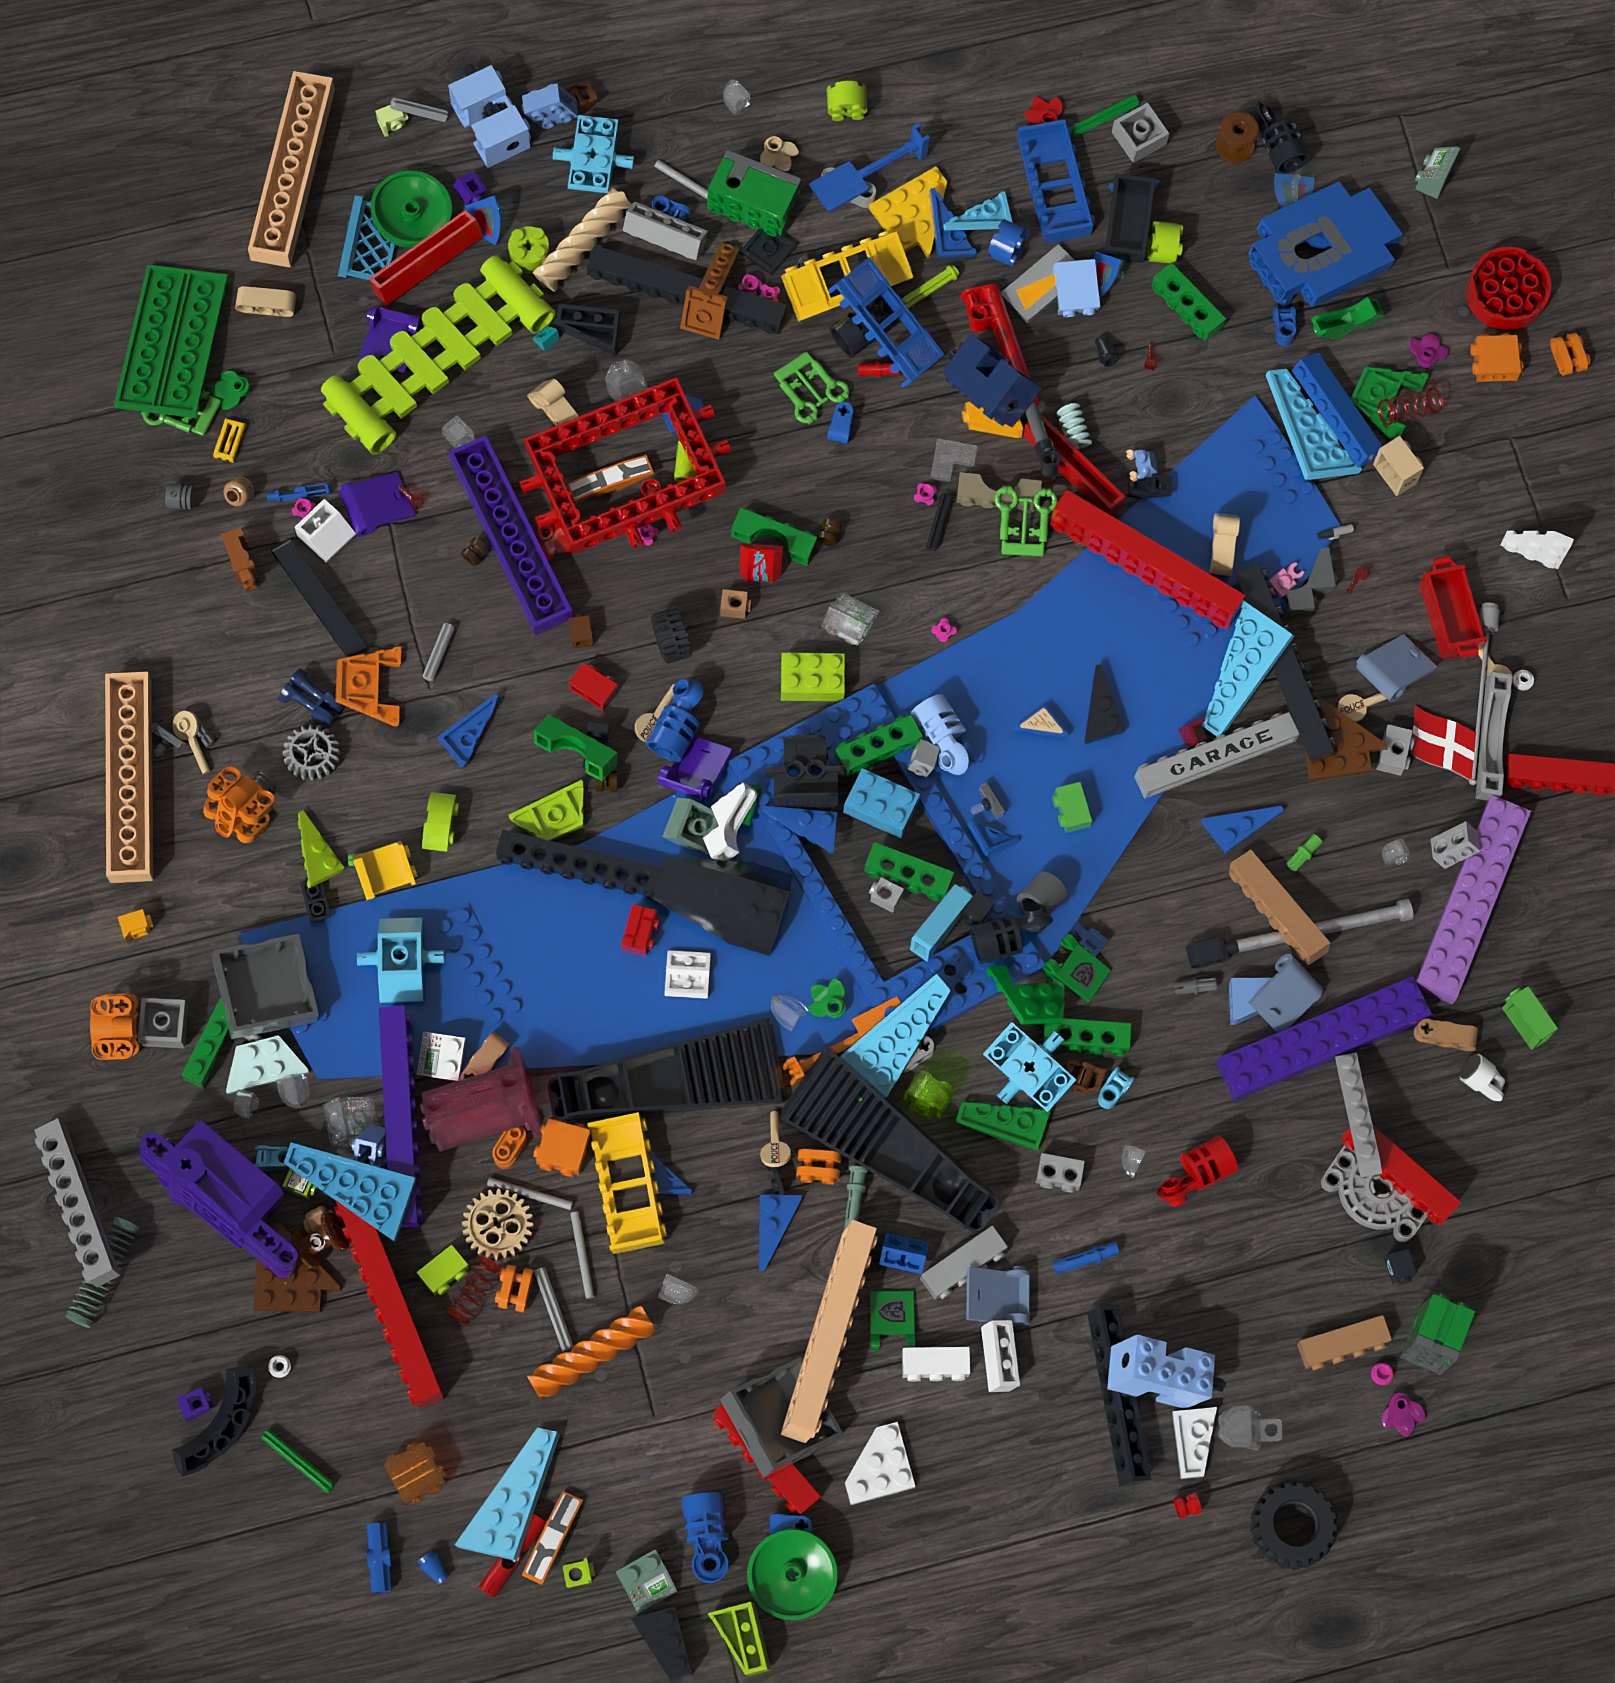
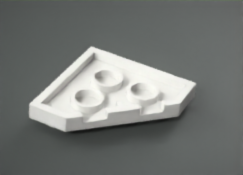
(1546, 548)
(881, 1467)

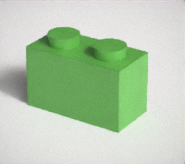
(1072, 807)

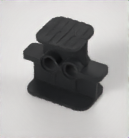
(805, 789)

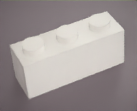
(1000, 1356)
(935, 1363)

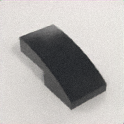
(1154, 487)

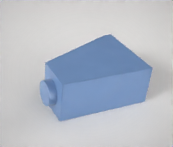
(1240, 993)

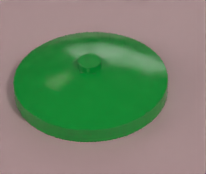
(410, 207)
(792, 1574)

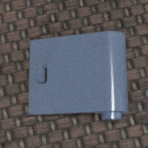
(1395, 667)
(1287, 994)
(998, 1295)

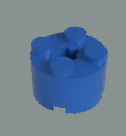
(1008, 242)

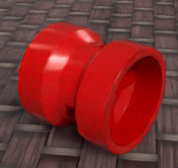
(649, 486)
(1187, 1505)

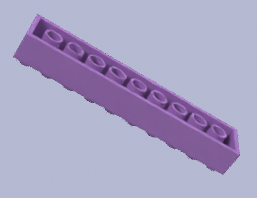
(1471, 900)

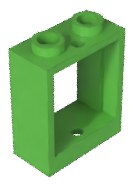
(1529, 1017)

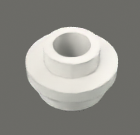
(1523, 685)
(276, 1360)

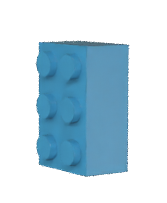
(881, 803)

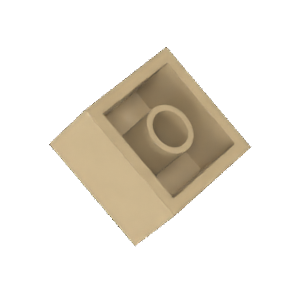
(1398, 465)

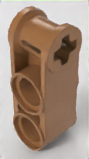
(1447, 1034)
(486, 1056)

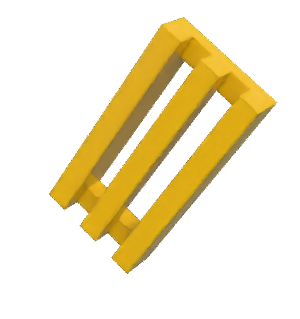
(224, 456)

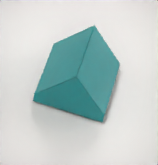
(546, 338)

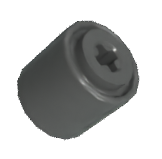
(1043, 890)

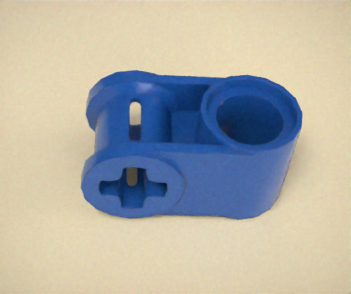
(671, 208)
(1284, 321)
(841, 425)
(783, 1521)

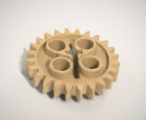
(507, 1241)

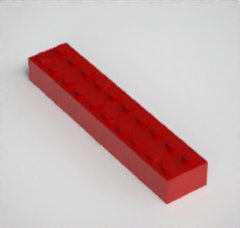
(1146, 559)
(391, 1309)

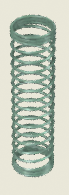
(73, 1315)

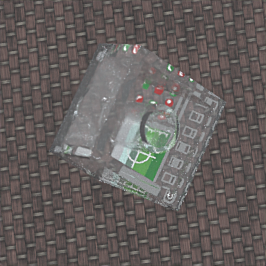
(849, 619)
(347, 1119)

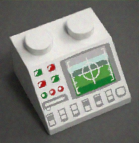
(441, 1056)

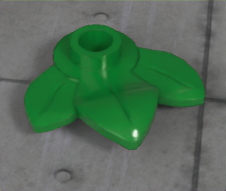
(228, 389)
(826, 997)

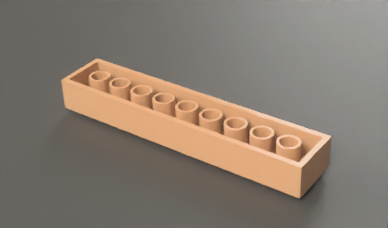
(291, 169)
(129, 777)
(829, 1331)

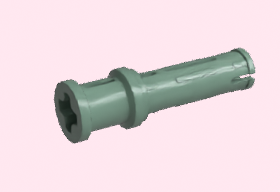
(855, 1188)

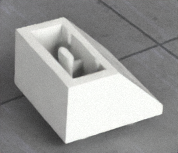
(324, 531)

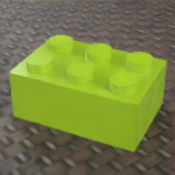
(812, 677)

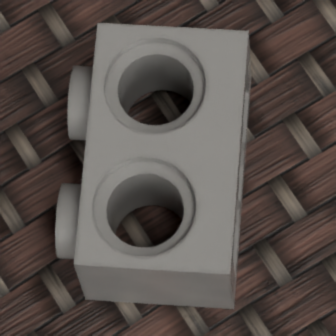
(1455, 845)
(1060, 1166)

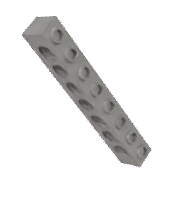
(105, 1268)

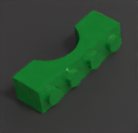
(751, 526)
(556, 735)
(203, 1059)

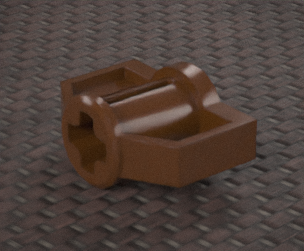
(584, 105)
(1085, 1075)

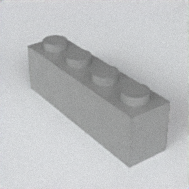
(665, 231)
(953, 1269)

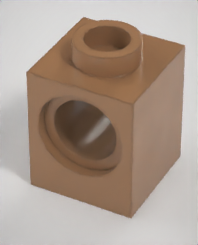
(730, 596)

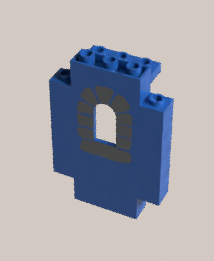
(1354, 228)

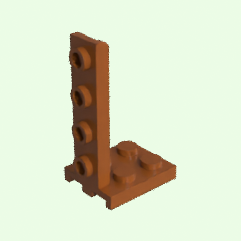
(704, 305)

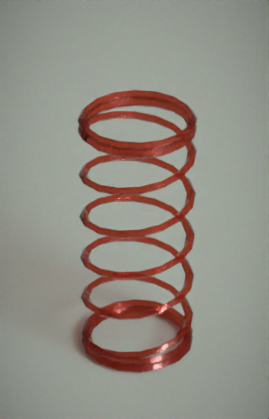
(1426, 403)
(490, 1266)

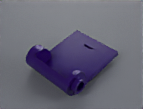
(383, 326)
(374, 503)
(697, 770)

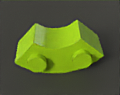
(438, 828)

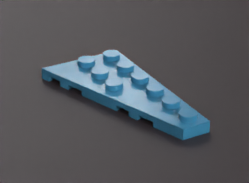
(364, 1189)

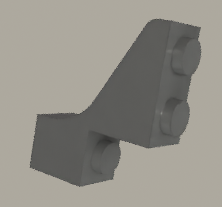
(1320, 581)

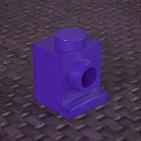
(470, 188)
(187, 1402)

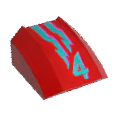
(761, 562)

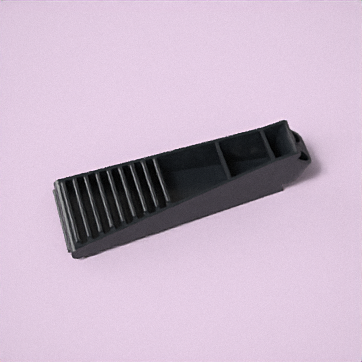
(699, 1074)
(885, 1140)

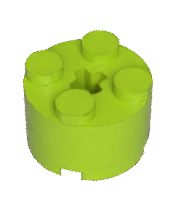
(847, 100)
(1164, 242)
(528, 248)

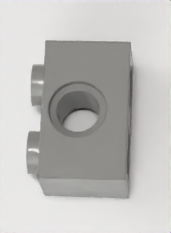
(1390, 761)

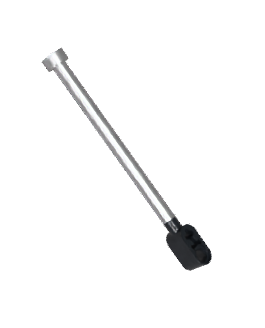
(1218, 951)

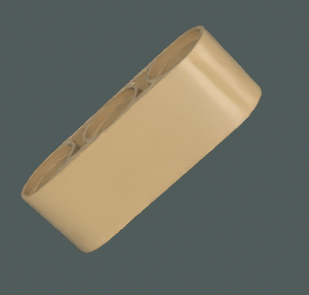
(265, 301)

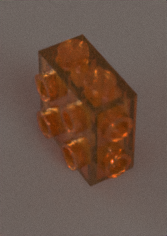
(415, 1473)

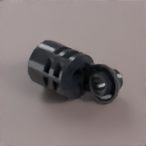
(1281, 140)
(852, 336)
(1007, 931)

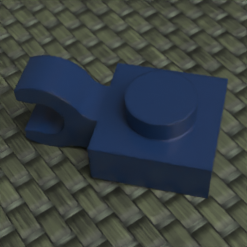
(1091, 940)

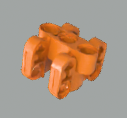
(237, 805)
(115, 1026)

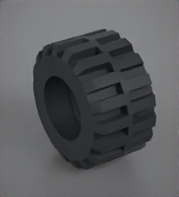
(671, 635)

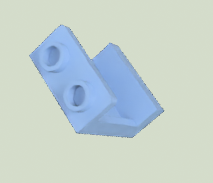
(1076, 287)

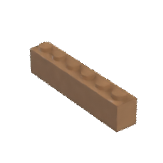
(1279, 907)

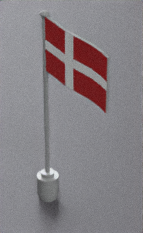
(1446, 741)

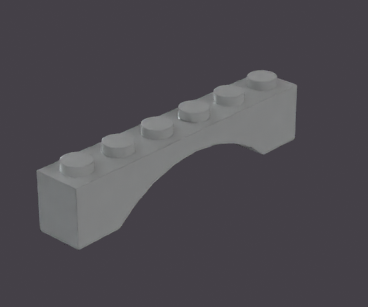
(1491, 744)
(1358, 1115)

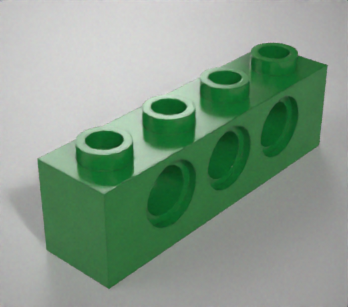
(1172, 277)
(872, 755)
(881, 854)
(1096, 1029)

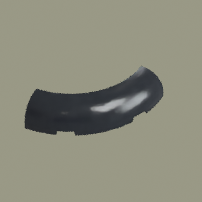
(224, 1427)

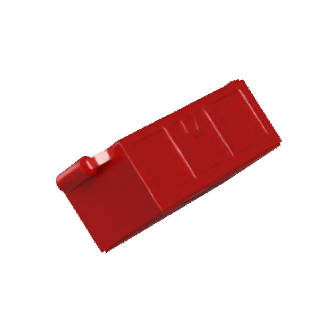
(1452, 610)

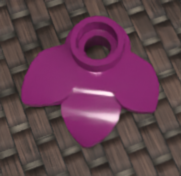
(1428, 350)
(1404, 1417)

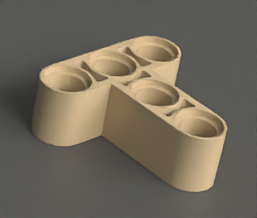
(551, 399)
(1225, 532)

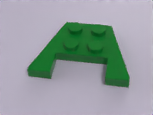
(1382, 384)
(1031, 1002)

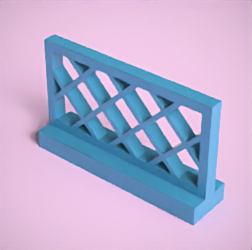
(352, 242)

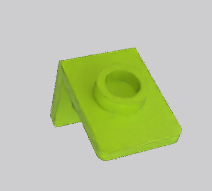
(587, 1572)

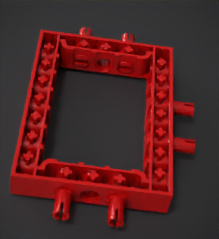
(609, 420)

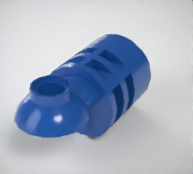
(675, 725)
(706, 1532)

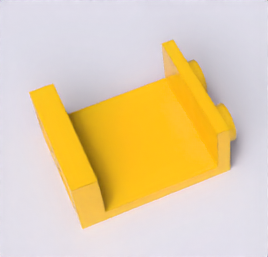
(384, 868)

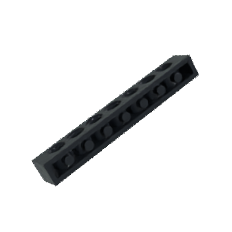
(511, 841)
(1120, 1408)

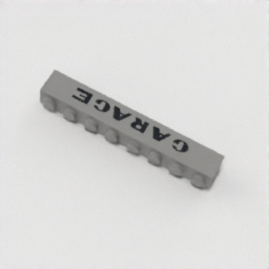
(1216, 755)

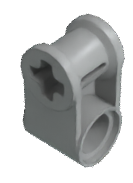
(920, 1055)

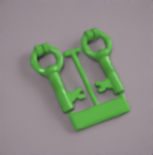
(795, 366)
(202, 424)
(1024, 548)

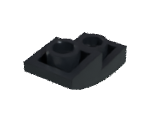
(315, 902)

